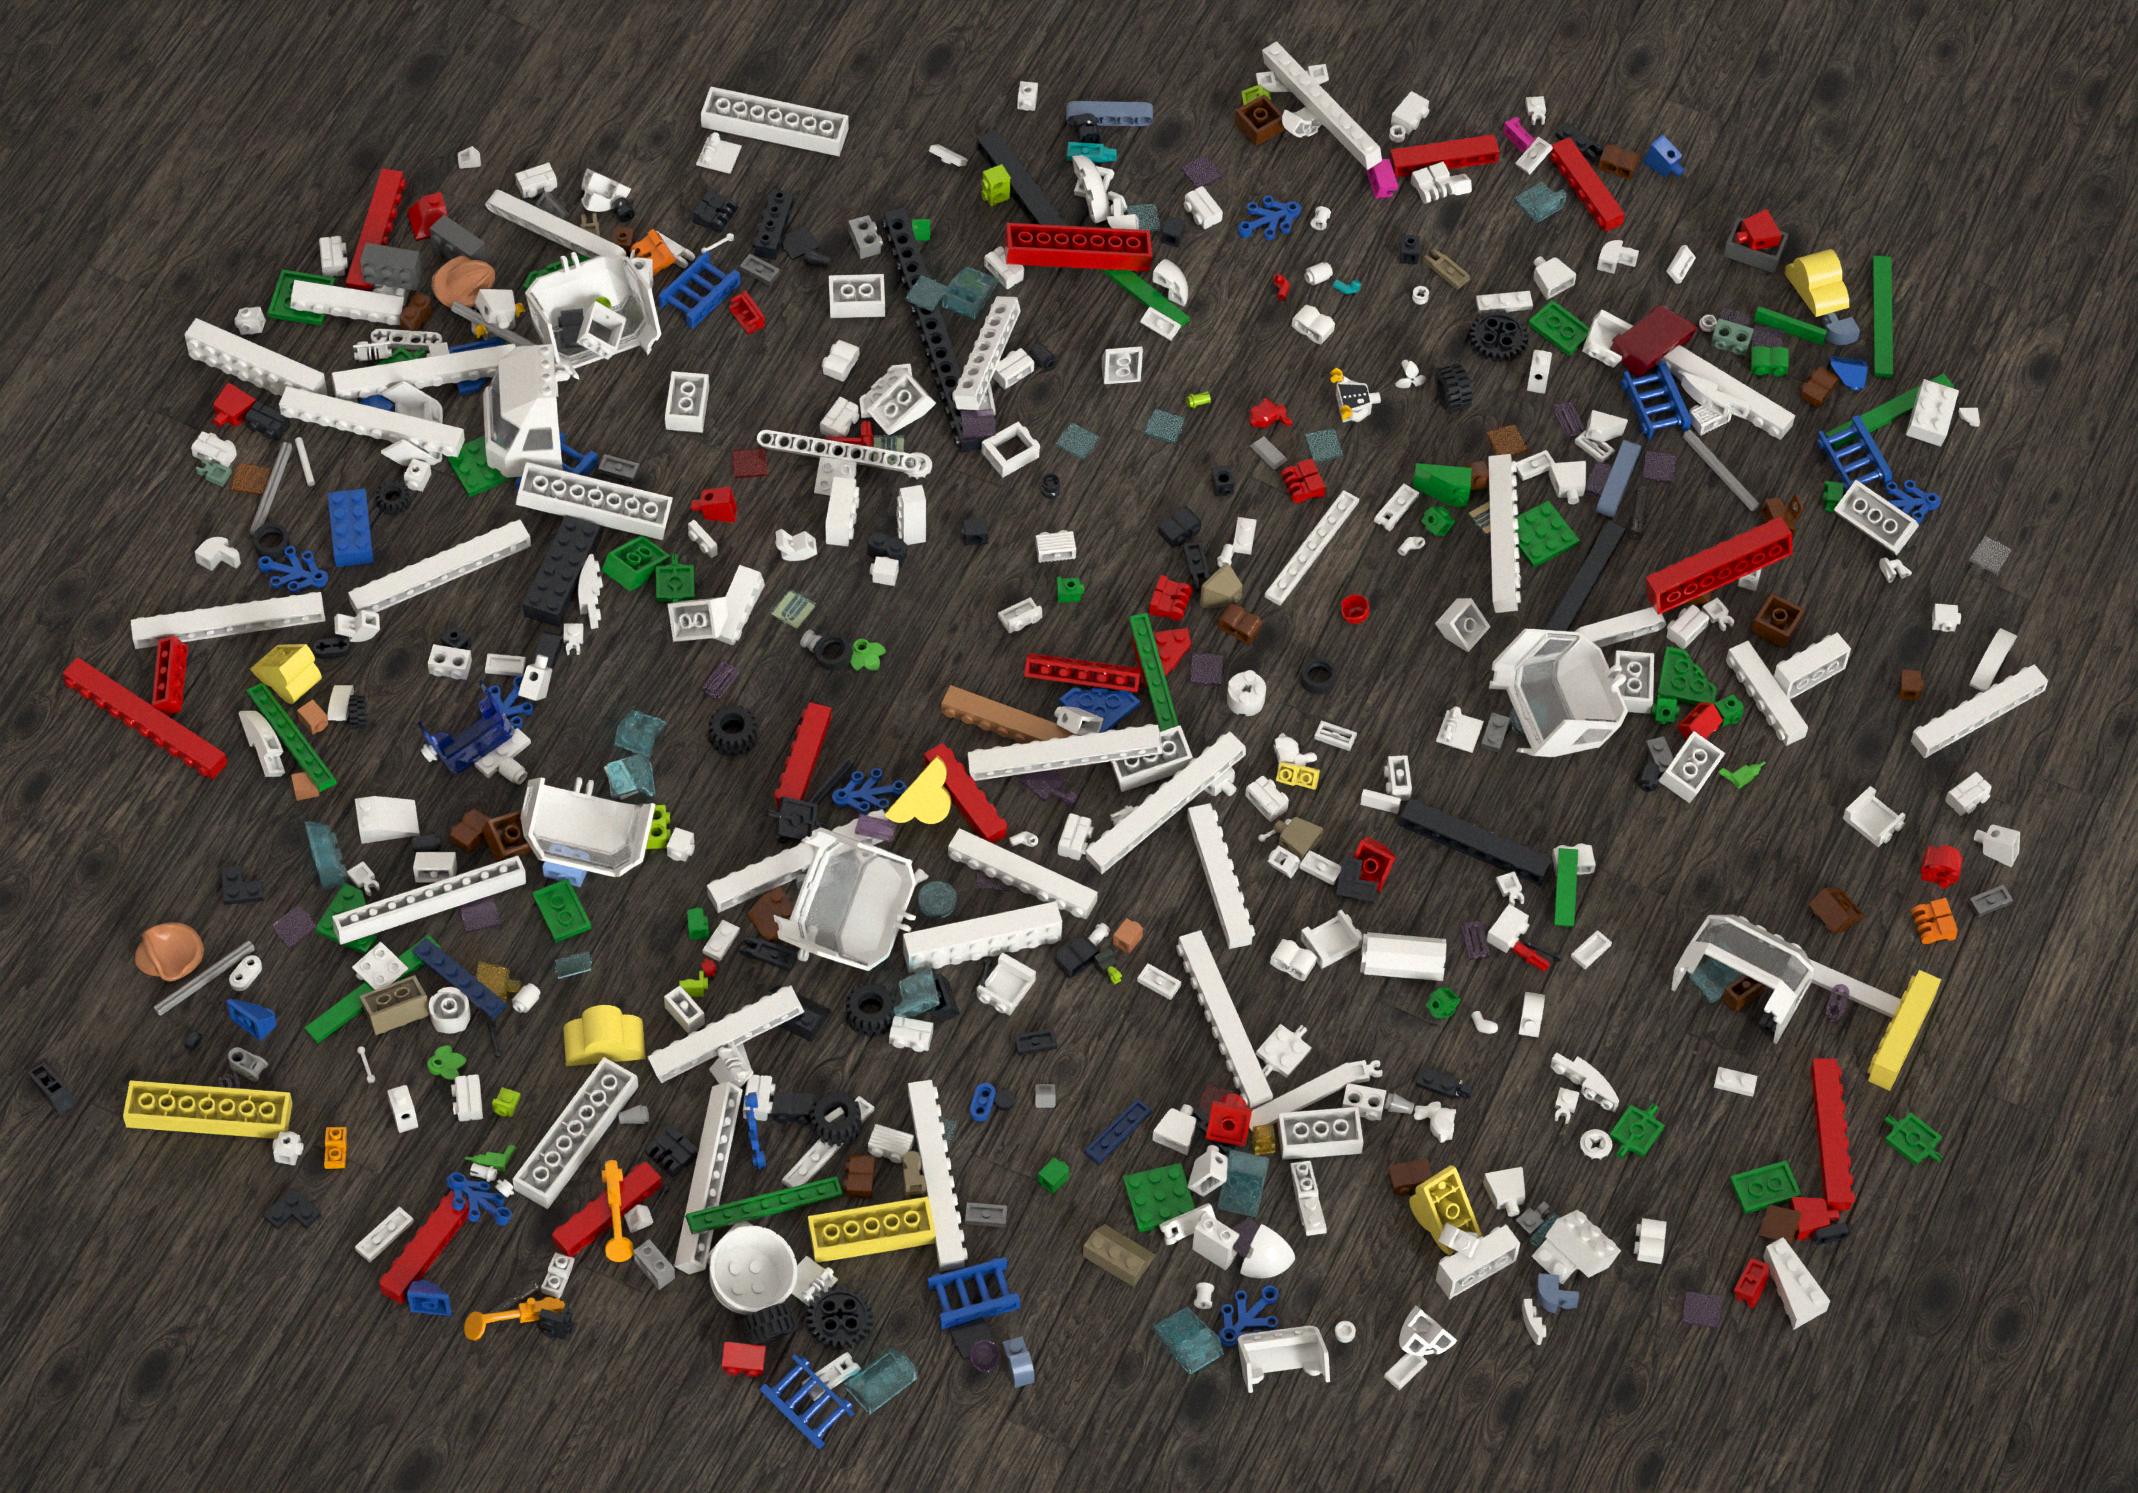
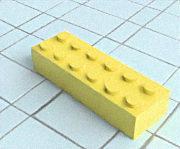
(1903, 1029)
(871, 1229)

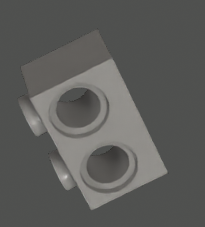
(862, 233)
(654, 1264)

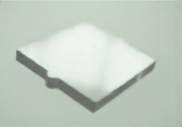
(1990, 555)

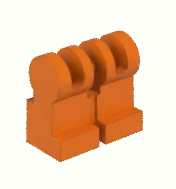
(656, 246)
(1943, 922)

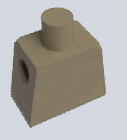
(1298, 836)

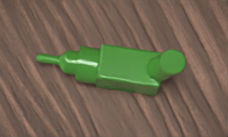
(1742, 775)
(497, 1160)

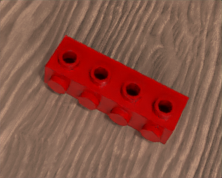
(169, 675)

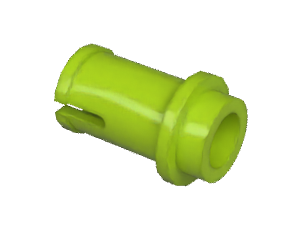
(1198, 399)

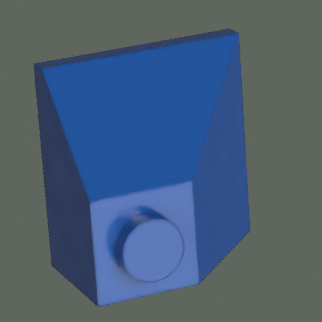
(1850, 371)
(251, 1018)
(428, 1299)

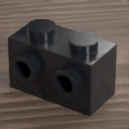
(948, 1007)

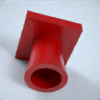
(1229, 1120)

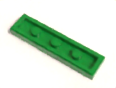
(1790, 325)
(1566, 887)

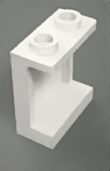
(1600, 336)
(1873, 818)
(1332, 939)
(1006, 984)
(1215, 1241)

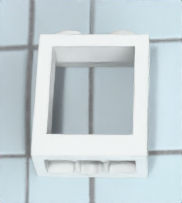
(614, 322)
(997, 460)

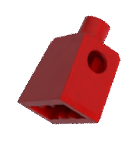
(1759, 231)
(232, 406)
(717, 504)
(1813, 1215)

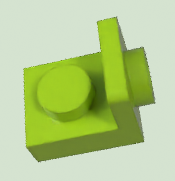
(1252, 93)
(695, 988)
(506, 1102)

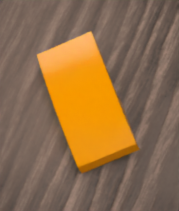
(335, 1147)

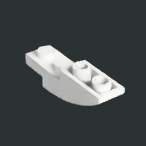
(1707, 395)
(589, 590)
(265, 740)
(1593, 1083)
(1307, 1198)

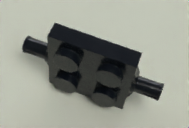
(795, 818)

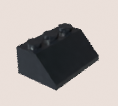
(808, 1023)

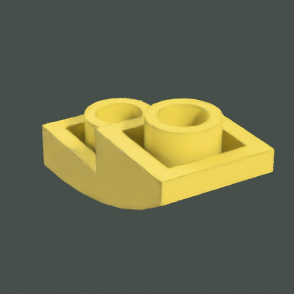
(1297, 775)

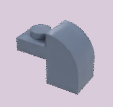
(1841, 331)
(1551, 1297)
(1019, 1362)

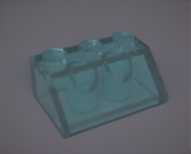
(325, 855)
(882, 1379)

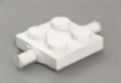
(1283, 1050)

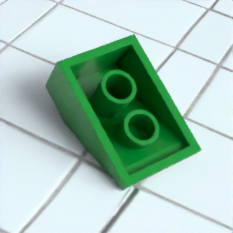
(1444, 483)
(634, 562)

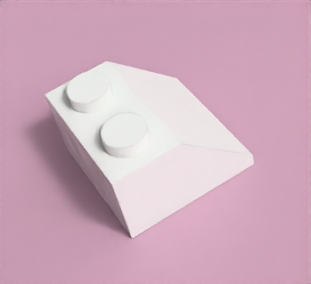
(1463, 624)

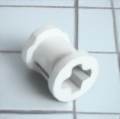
(1319, 221)
(1204, 1295)

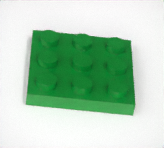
(281, 299)
(473, 470)
(1543, 534)
(1158, 1196)

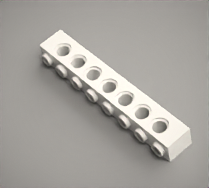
(986, 353)

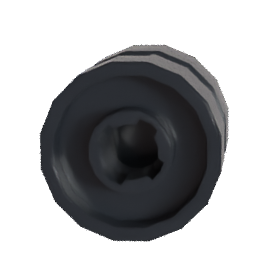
(1087, 128)

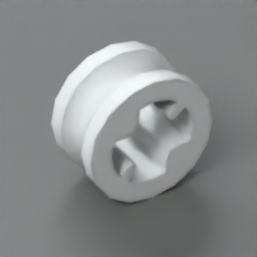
(1397, 138)
(1420, 290)

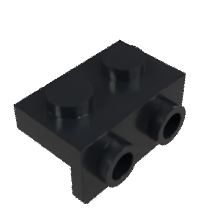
(556, 1324)

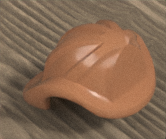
(461, 281)
(169, 951)

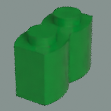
(1769, 360)

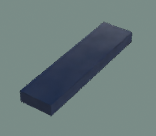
(1118, 1131)

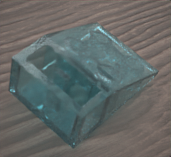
(969, 292)
(1244, 1183)
(1189, 1340)

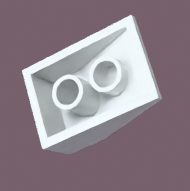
(1122, 365)
(901, 404)
(386, 818)

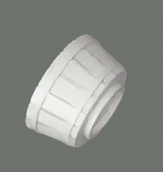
(752, 1269)

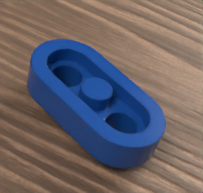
(982, 1103)

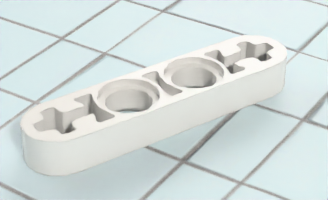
(407, 337)

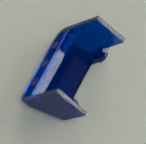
(474, 741)

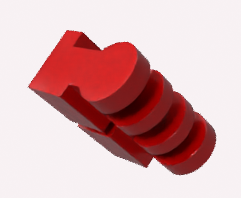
(1303, 481)
(1170, 599)

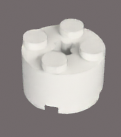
(1246, 693)
(449, 1010)

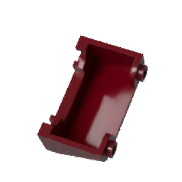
(1652, 339)

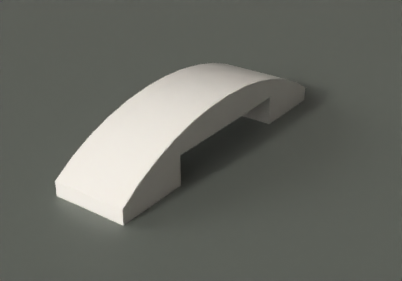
(1273, 83)
(1992, 660)

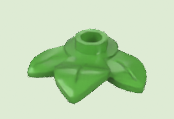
(868, 656)
(447, 1061)

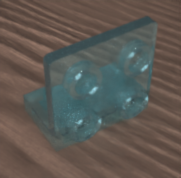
(1541, 201)
(638, 732)
(630, 776)
(1713, 978)
(917, 993)

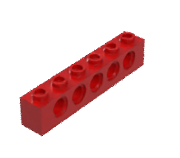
(1082, 672)

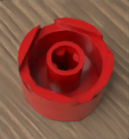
(1941, 865)

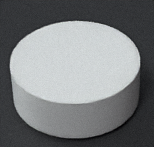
(1345, 1331)

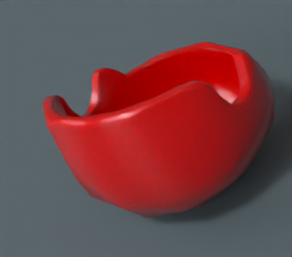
(1355, 609)

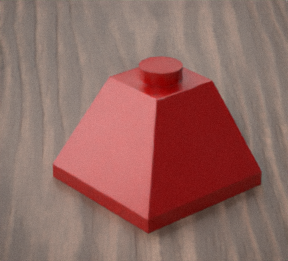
(425, 214)
(1376, 861)

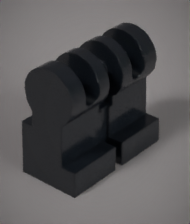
(714, 211)
(672, 1142)

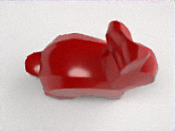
(1267, 413)

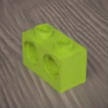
(995, 185)
(659, 827)

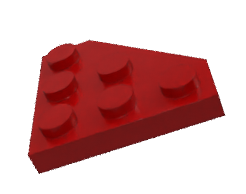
(1170, 646)

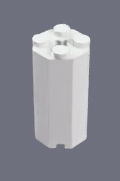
(1403, 956)

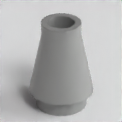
(1398, 1104)
(635, 1115)

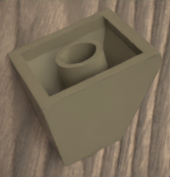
(1221, 589)

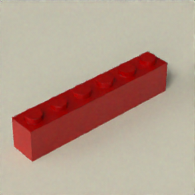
(1453, 153)
(1586, 184)
(804, 752)
(968, 798)
(597, 1215)
(424, 1249)

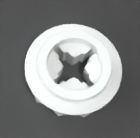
(926, 465)
(1596, 1136)

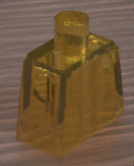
(497, 979)

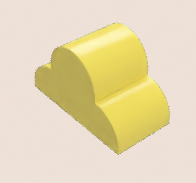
(1819, 282)
(288, 671)
(924, 797)
(603, 1034)
(1442, 1202)

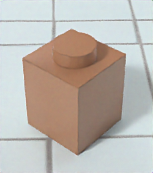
(312, 717)
(303, 786)
(1128, 935)

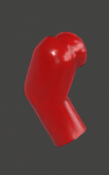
(1283, 286)

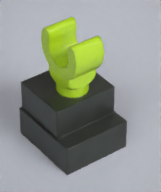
(1106, 963)

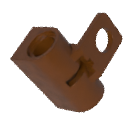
(1776, 508)

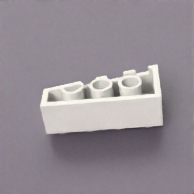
(911, 515)
(740, 602)
(1795, 1284)

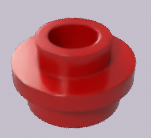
(709, 967)

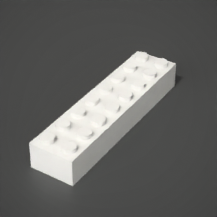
(774, 121)
(250, 360)
(594, 501)
(982, 937)
(575, 1133)

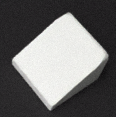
(469, 158)
(1462, 184)
(638, 1218)

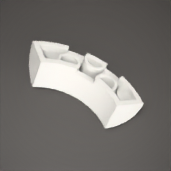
(1301, 122)
(1093, 184)

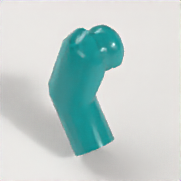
(1347, 289)

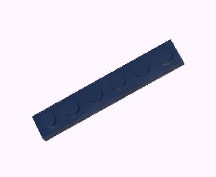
(459, 978)

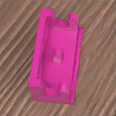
(1518, 134)
(1382, 179)

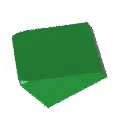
(921, 229)

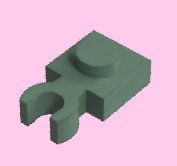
(216, 474)

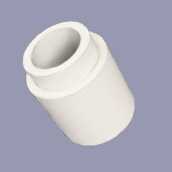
(1318, 273)
(512, 770)
(526, 998)

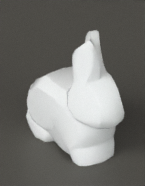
(1288, 751)
(1440, 1119)

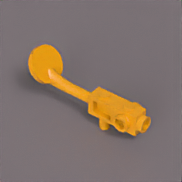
(618, 1248)
(526, 1312)

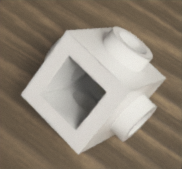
(250, 320)
(287, 1147)

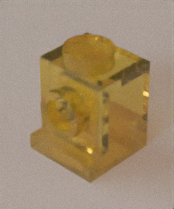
(1263, 1139)

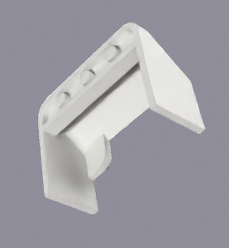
(417, 404)
(1282, 1351)

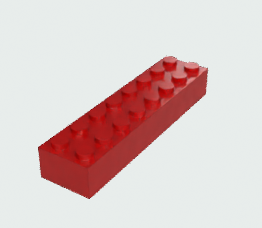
(1077, 247)
(1719, 565)

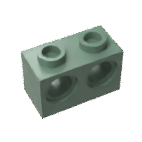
(1731, 338)

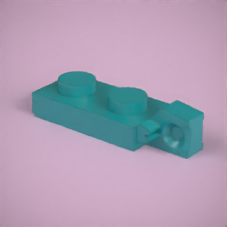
(1093, 151)

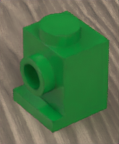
(1832, 494)
(1069, 590)
(697, 924)

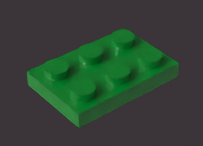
(1560, 327)
(561, 910)
(1765, 1187)

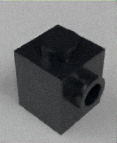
(1173, 231)
(1409, 249)

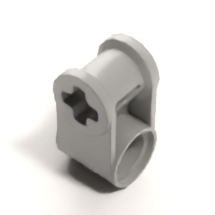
(249, 1066)

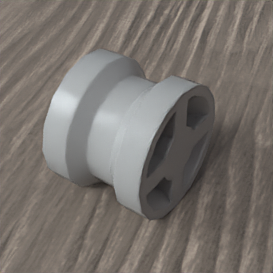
(810, 640)

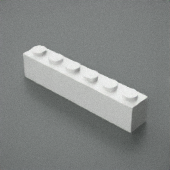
(346, 302)
(1766, 693)

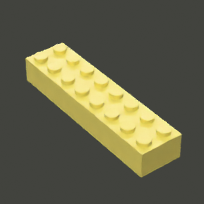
(207, 1109)

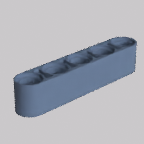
(1112, 112)
(1618, 478)

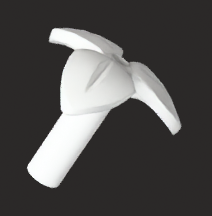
(1411, 371)

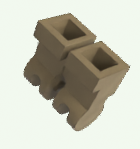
(913, 1180)

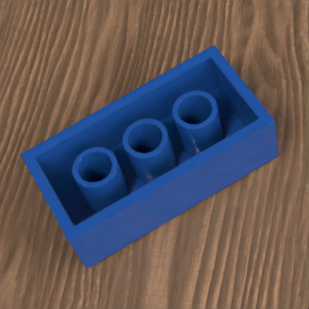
(350, 527)

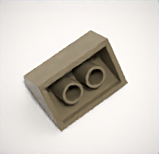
(395, 1005)
(1117, 1254)

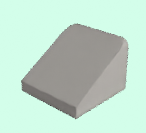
(1045, 1095)

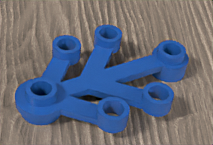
(1290, 210)
(1909, 502)
(294, 572)
(506, 706)
(867, 792)
(752, 1102)
(459, 1184)
(1247, 1319)

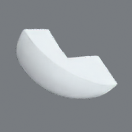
(601, 191)
(1171, 277)
(1267, 1255)
(1424, 1335)

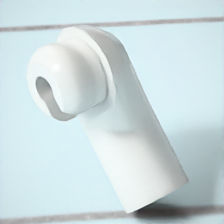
(1112, 195)
(1411, 543)
(1025, 838)
(1483, 1025)

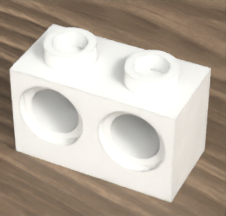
(450, 658)
(1364, 1097)

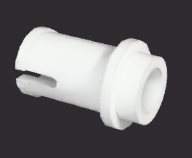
(1226, 555)
(1120, 814)
(1100, 932)
(483, 1172)

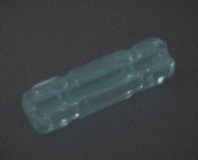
(1537, 1237)

